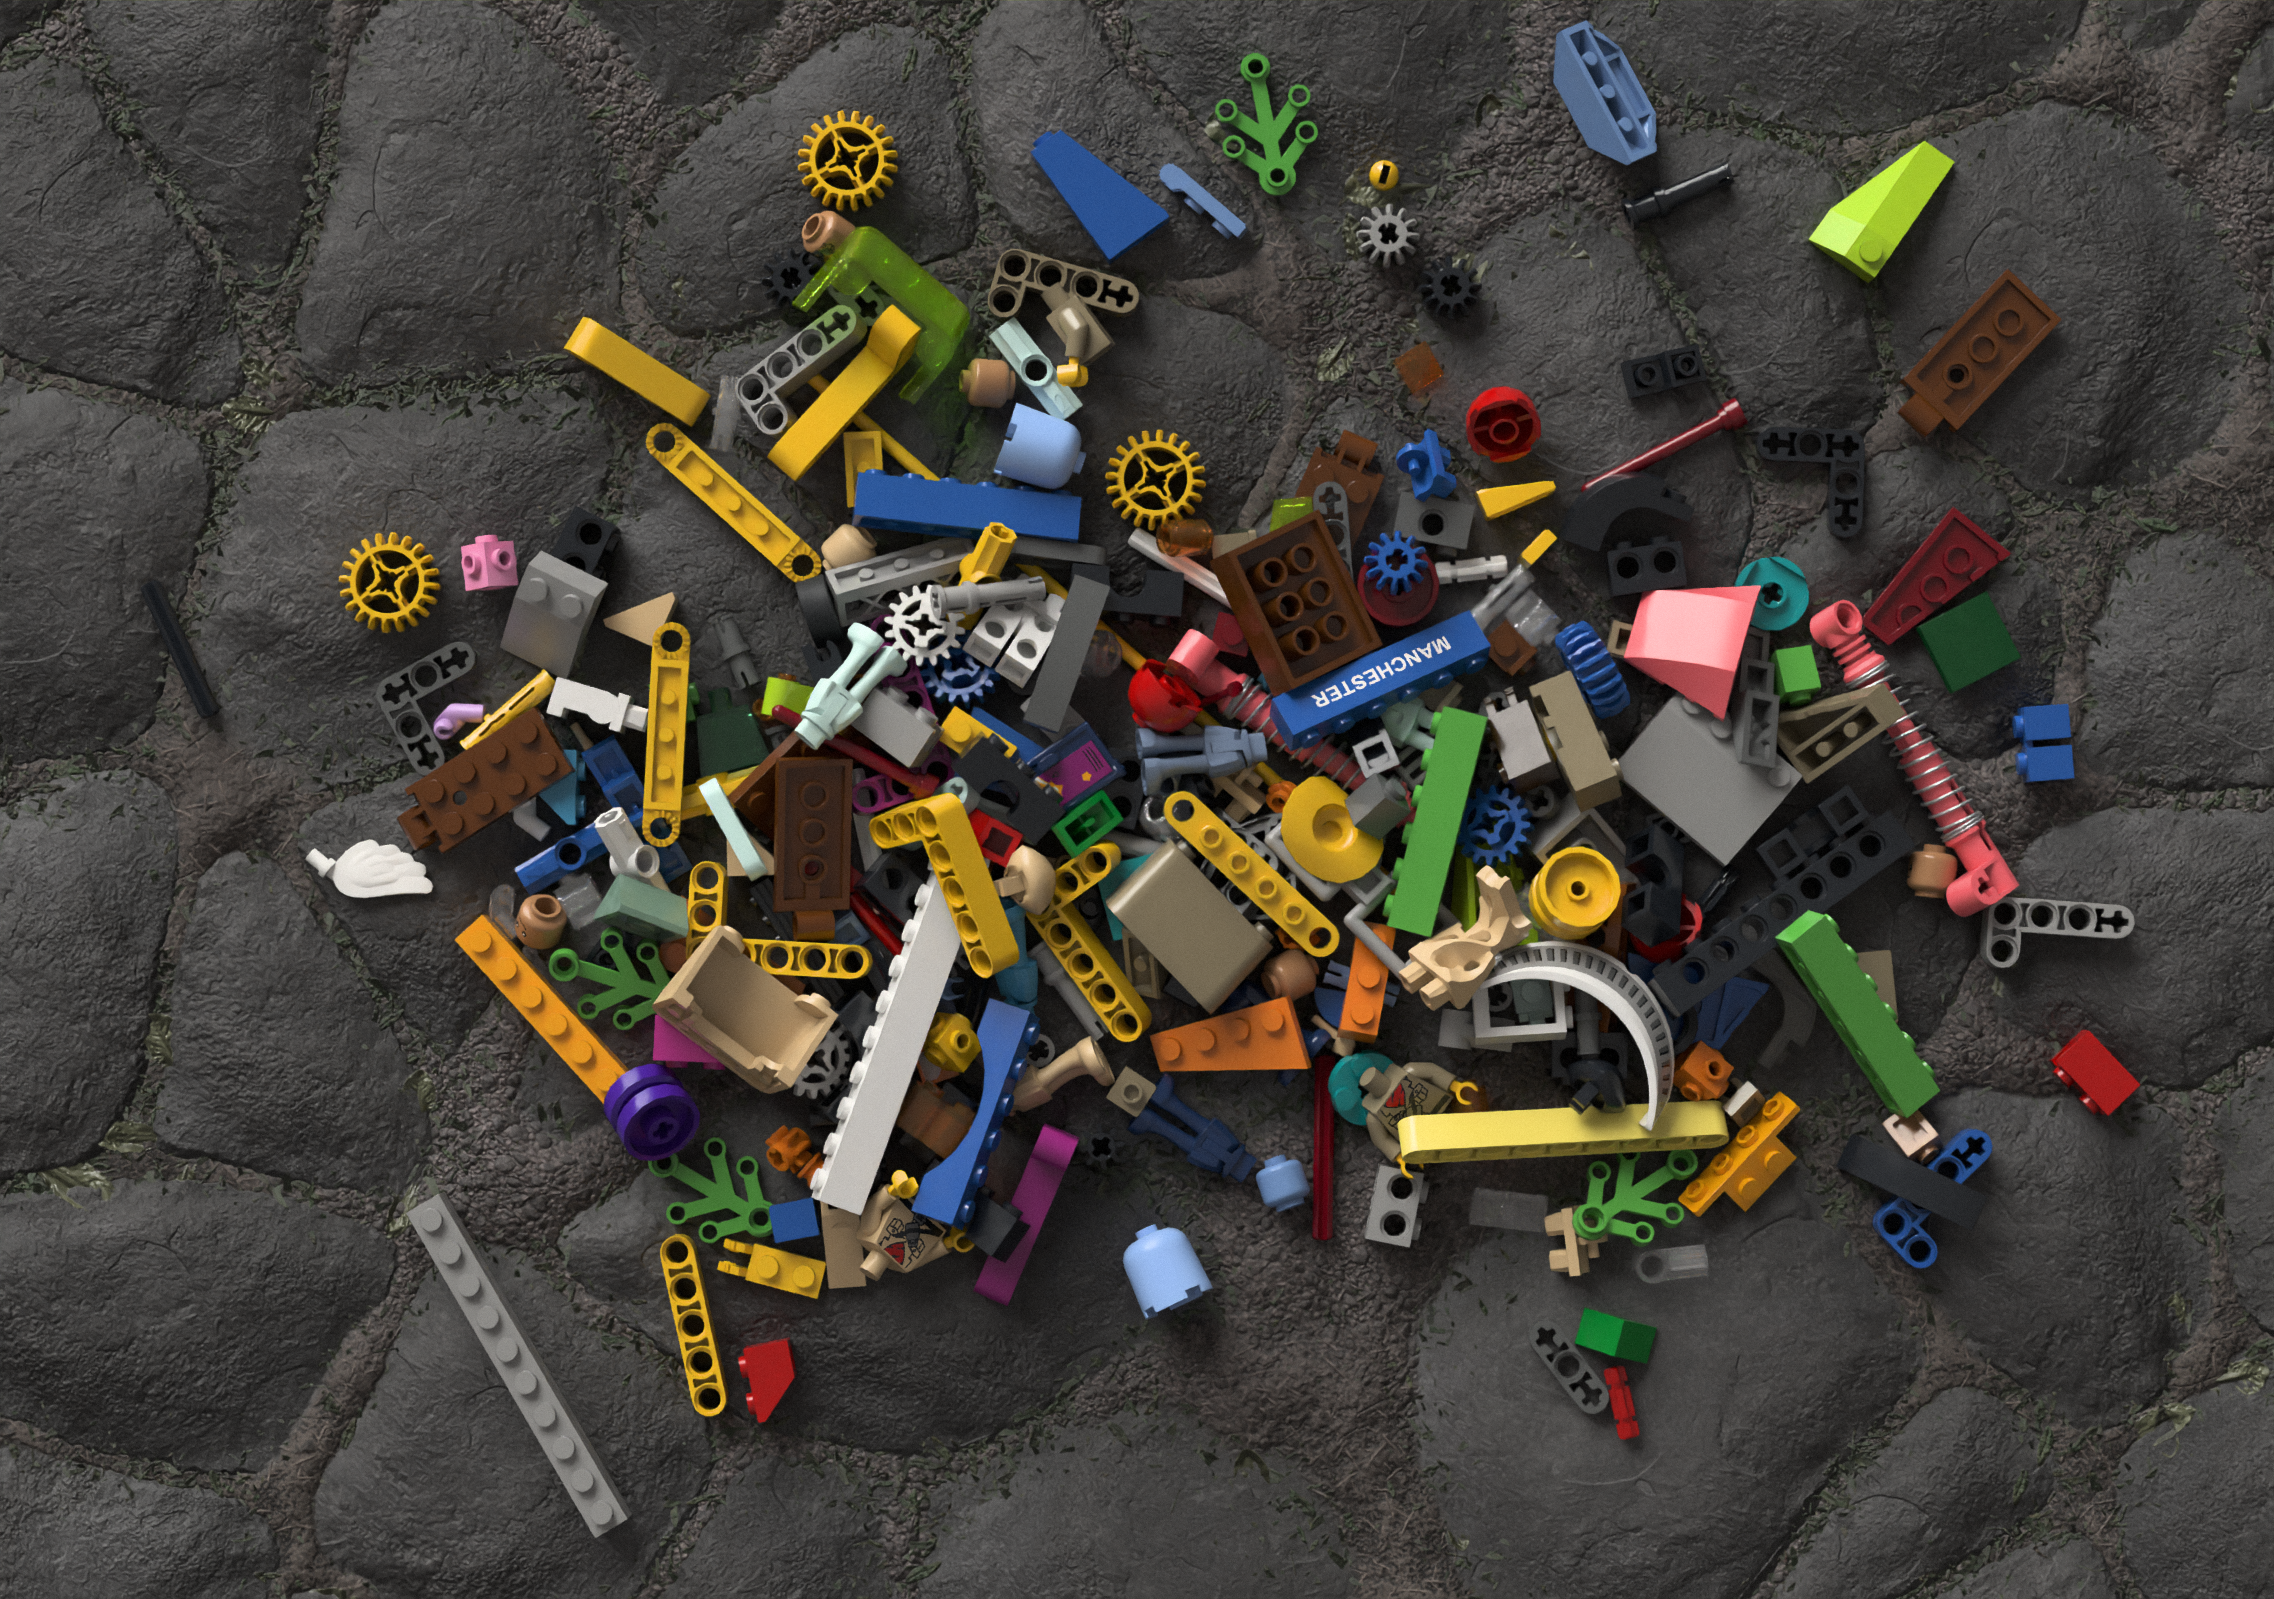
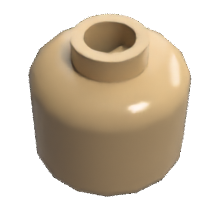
(847, 546)

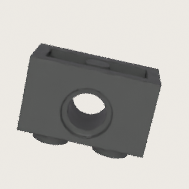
(1455, 521)

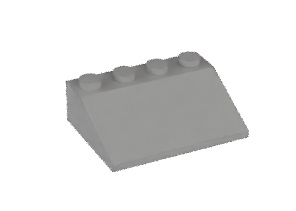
(1692, 777)

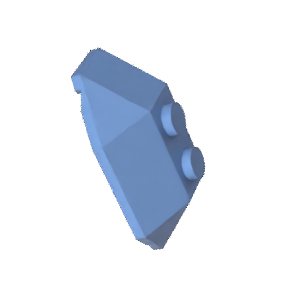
(1603, 94)

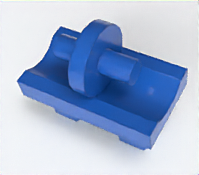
(1427, 467)

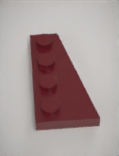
(1938, 570)

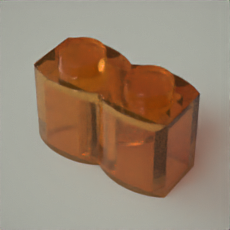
(934, 1119)

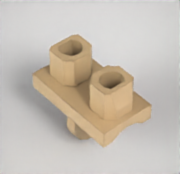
(1244, 788)
(1575, 1256)

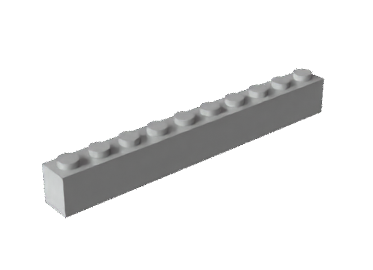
(519, 1364)

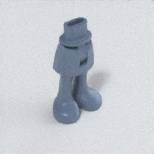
(1221, 754)

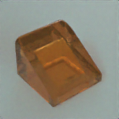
(1418, 367)

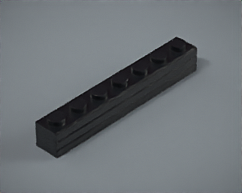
(782, 922)

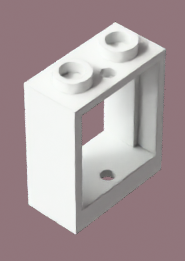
(1526, 1033)

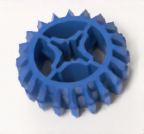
(1592, 669)

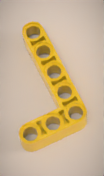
(886, 352)
(960, 873)
(1086, 942)
(761, 949)

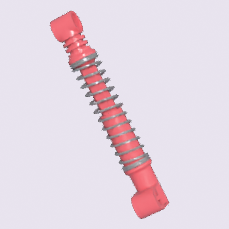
(1197, 665)
(1961, 826)

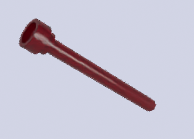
(1727, 417)
(919, 784)

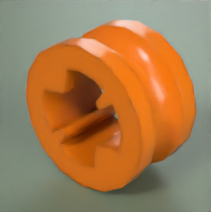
(810, 1168)

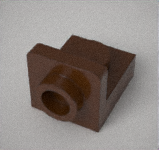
(1510, 651)

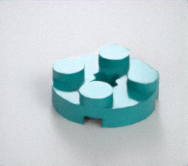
(1791, 588)
(1345, 1080)

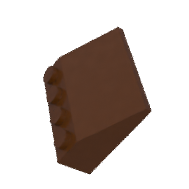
(1296, 603)

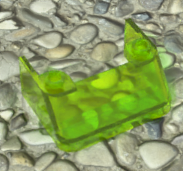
(872, 256)

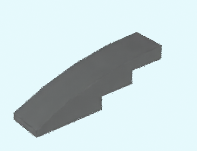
(1066, 654)
(1753, 704)

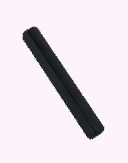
(180, 649)

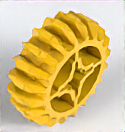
(832, 168)
(1138, 452)
(374, 590)

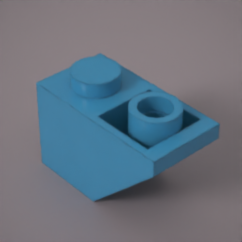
(565, 795)

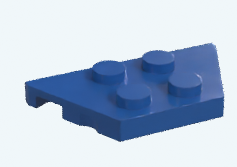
(1716, 1013)

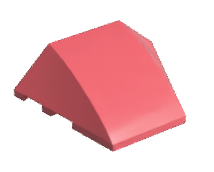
(1693, 640)

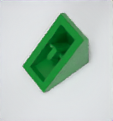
(1087, 823)
(1615, 1335)

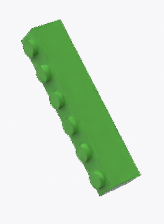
(1437, 820)
(1858, 1013)

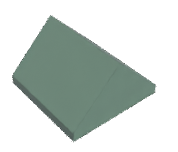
(644, 910)

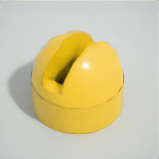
(1376, 171)

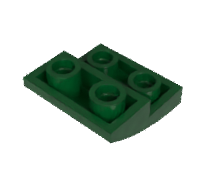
(1968, 642)

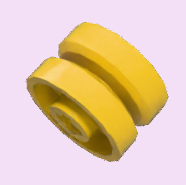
(1570, 874)

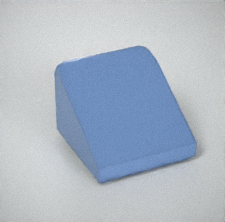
(848, 929)

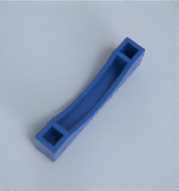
(950, 1188)

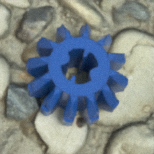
(1384, 554)

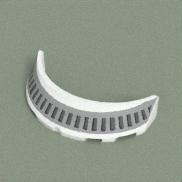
(1612, 985)

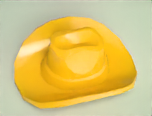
(1322, 835)

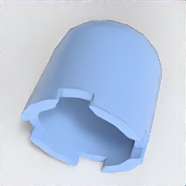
(1041, 449)
(1164, 1270)

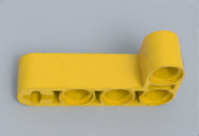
(637, 371)

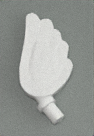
(373, 871)

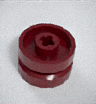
(1402, 609)

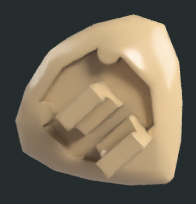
(1028, 880)

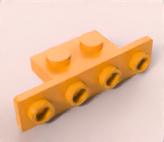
(1747, 1162)

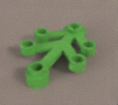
(1268, 131)
(624, 983)
(719, 1195)
(1630, 1198)

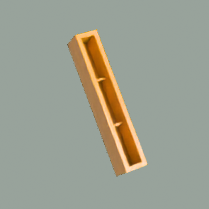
(542, 1005)

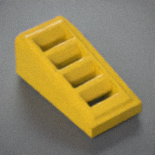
(1502, 500)

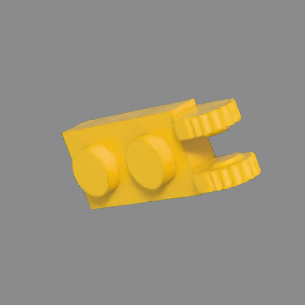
(777, 1268)

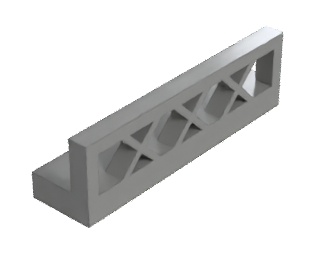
(894, 571)

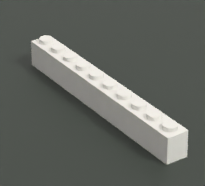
(890, 1053)

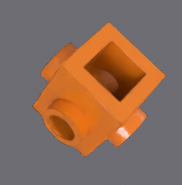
(1701, 1072)

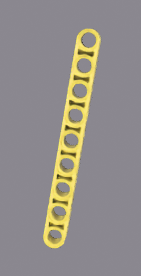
(1559, 1132)

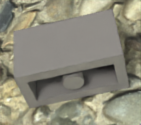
(898, 726)

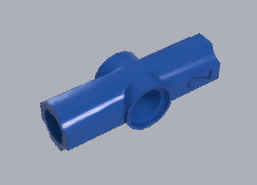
(549, 867)

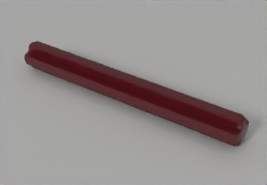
(1323, 1151)

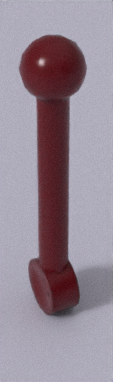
(1233, 689)

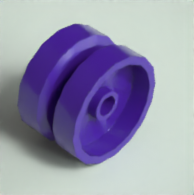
(651, 1112)

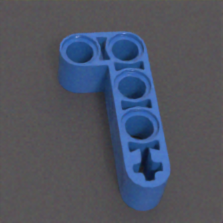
(1911, 1216)

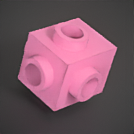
(489, 564)

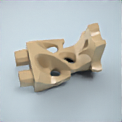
(1459, 962)

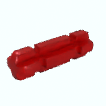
(1621, 1402)

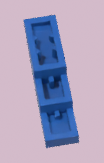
(626, 790)

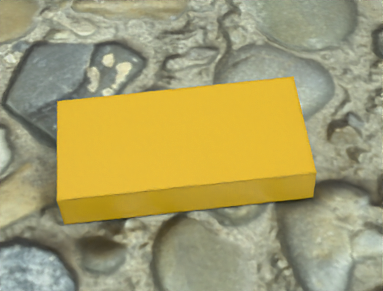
(1536, 548)

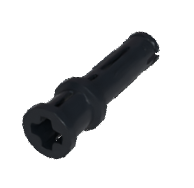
(1661, 201)

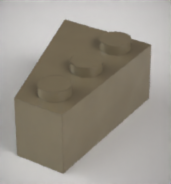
(1834, 727)
(1576, 742)

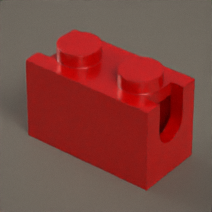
(2093, 1073)

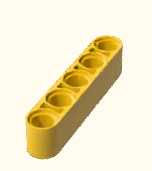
(691, 1343)

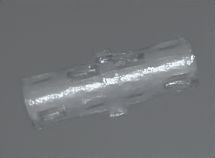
(726, 415)
(1519, 578)

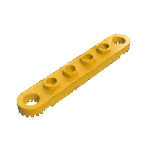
(732, 502)
(666, 734)
(1251, 874)

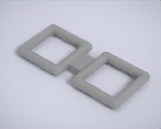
(1365, 891)

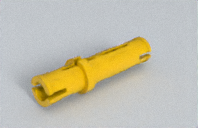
(520, 703)

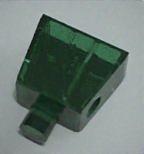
(729, 736)

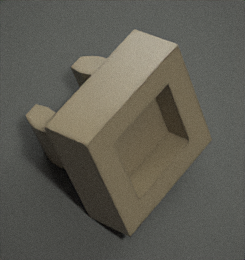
(1743, 1103)

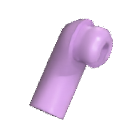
(455, 717)

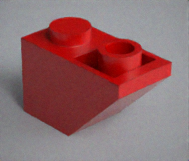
(995, 837)
(770, 1373)

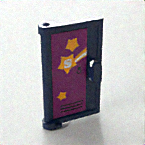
(1078, 771)

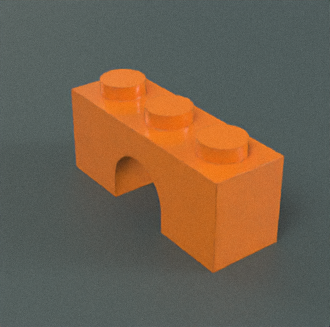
(1365, 989)

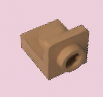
(1914, 1137)

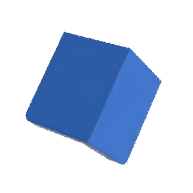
(795, 1220)

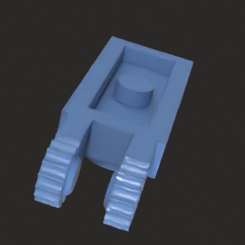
(1201, 200)

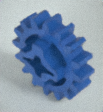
(960, 684)
(1484, 813)

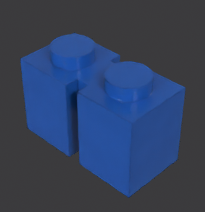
(2040, 724)

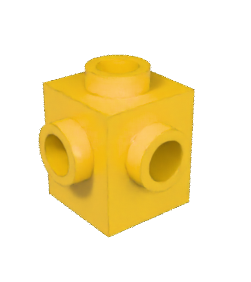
(951, 1042)

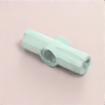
(1019, 352)

